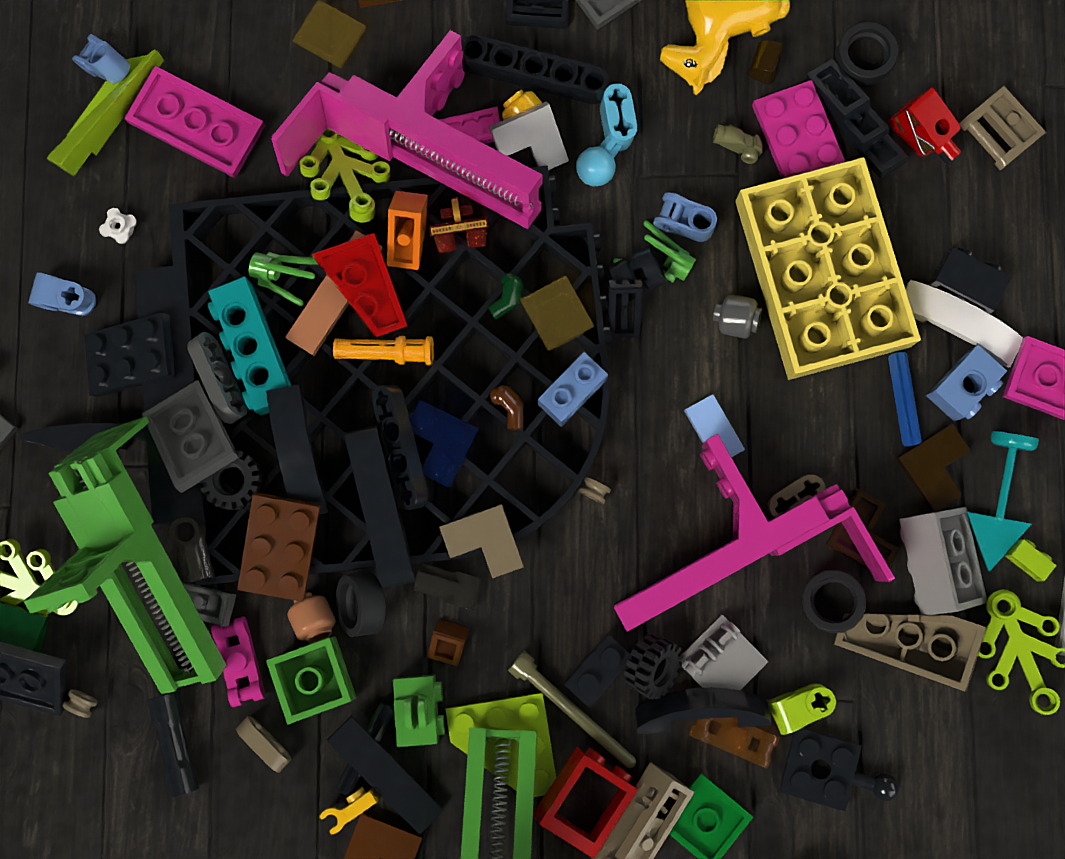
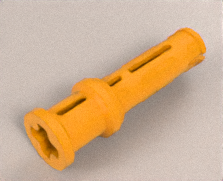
(400, 349)

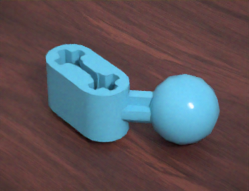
(597, 164)

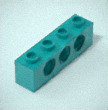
(225, 303)

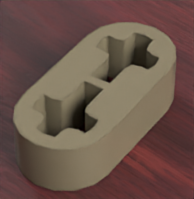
(792, 491)
(263, 744)

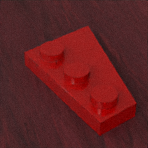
(364, 282)

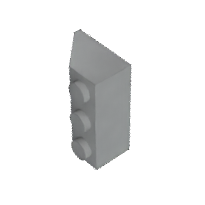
(943, 562)

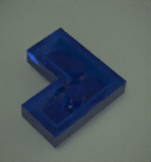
(450, 439)

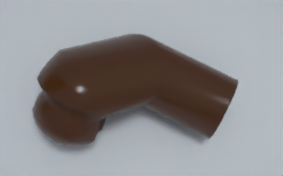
(512, 403)

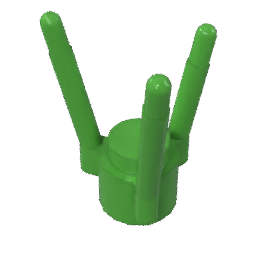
(678, 259)
(269, 268)

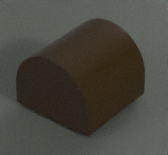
(766, 61)

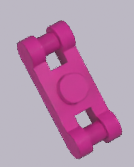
(240, 662)

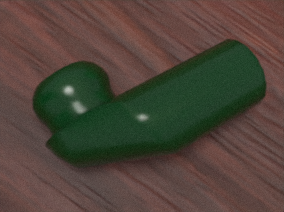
(510, 297)

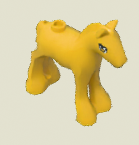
(713, 25)

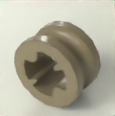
(594, 490)
(79, 703)

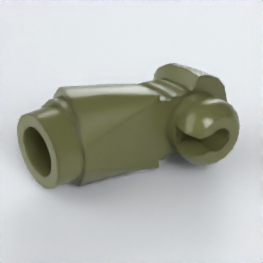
(739, 142)

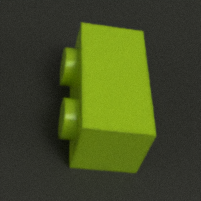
(1030, 560)

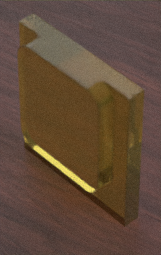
(329, 34)
(557, 313)

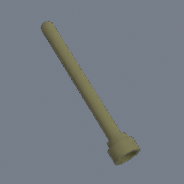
(526, 669)

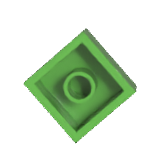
(311, 679)

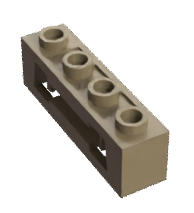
(639, 831)

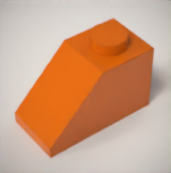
(406, 229)

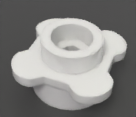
(120, 234)

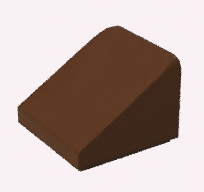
(447, 642)

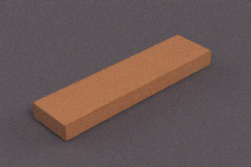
(320, 314)

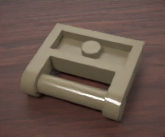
(1009, 121)

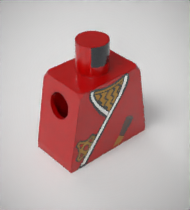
(927, 126)

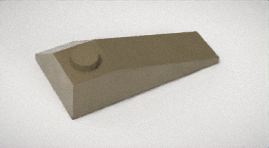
(922, 644)

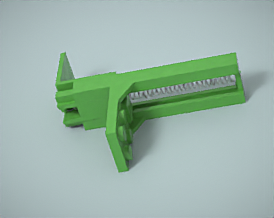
(114, 528)
(474, 791)

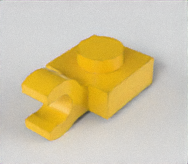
(358, 803)

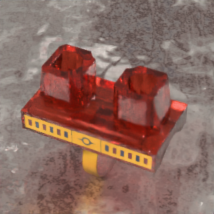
(445, 231)

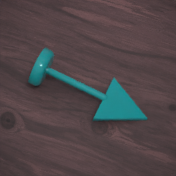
(998, 534)

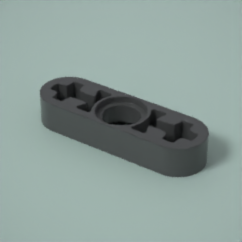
(225, 394)

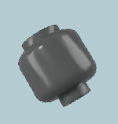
(738, 316)

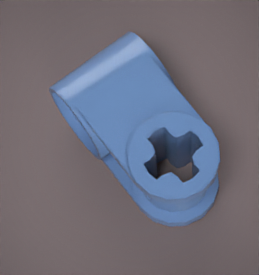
(102, 60)
(683, 216)
(59, 294)

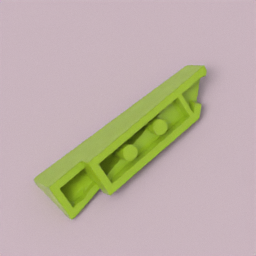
(103, 115)

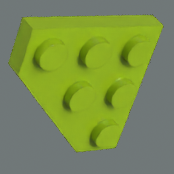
(509, 714)

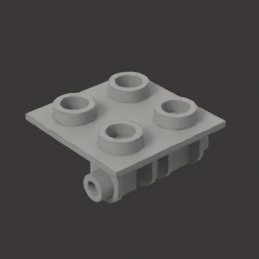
(722, 657)

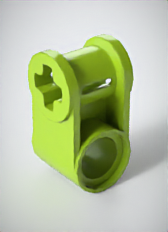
(796, 710)

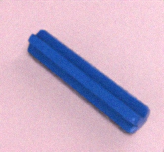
(904, 399)

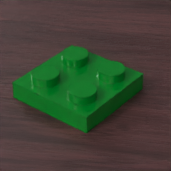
(709, 820)

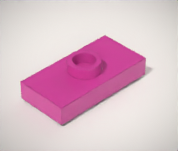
(476, 123)

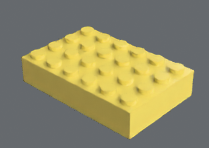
(826, 268)

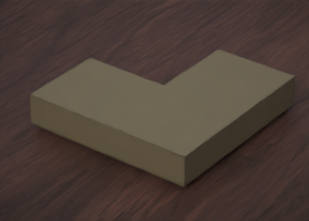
(485, 531)

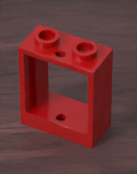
(562, 785)

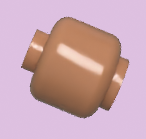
(311, 618)

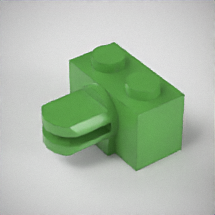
(417, 710)

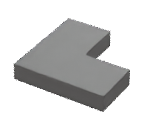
(531, 129)

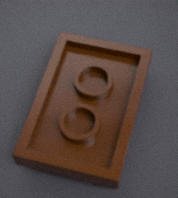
(278, 546)

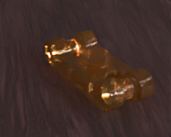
(736, 740)

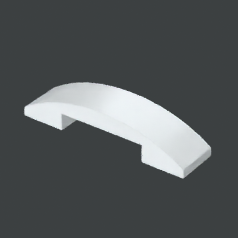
(964, 321)

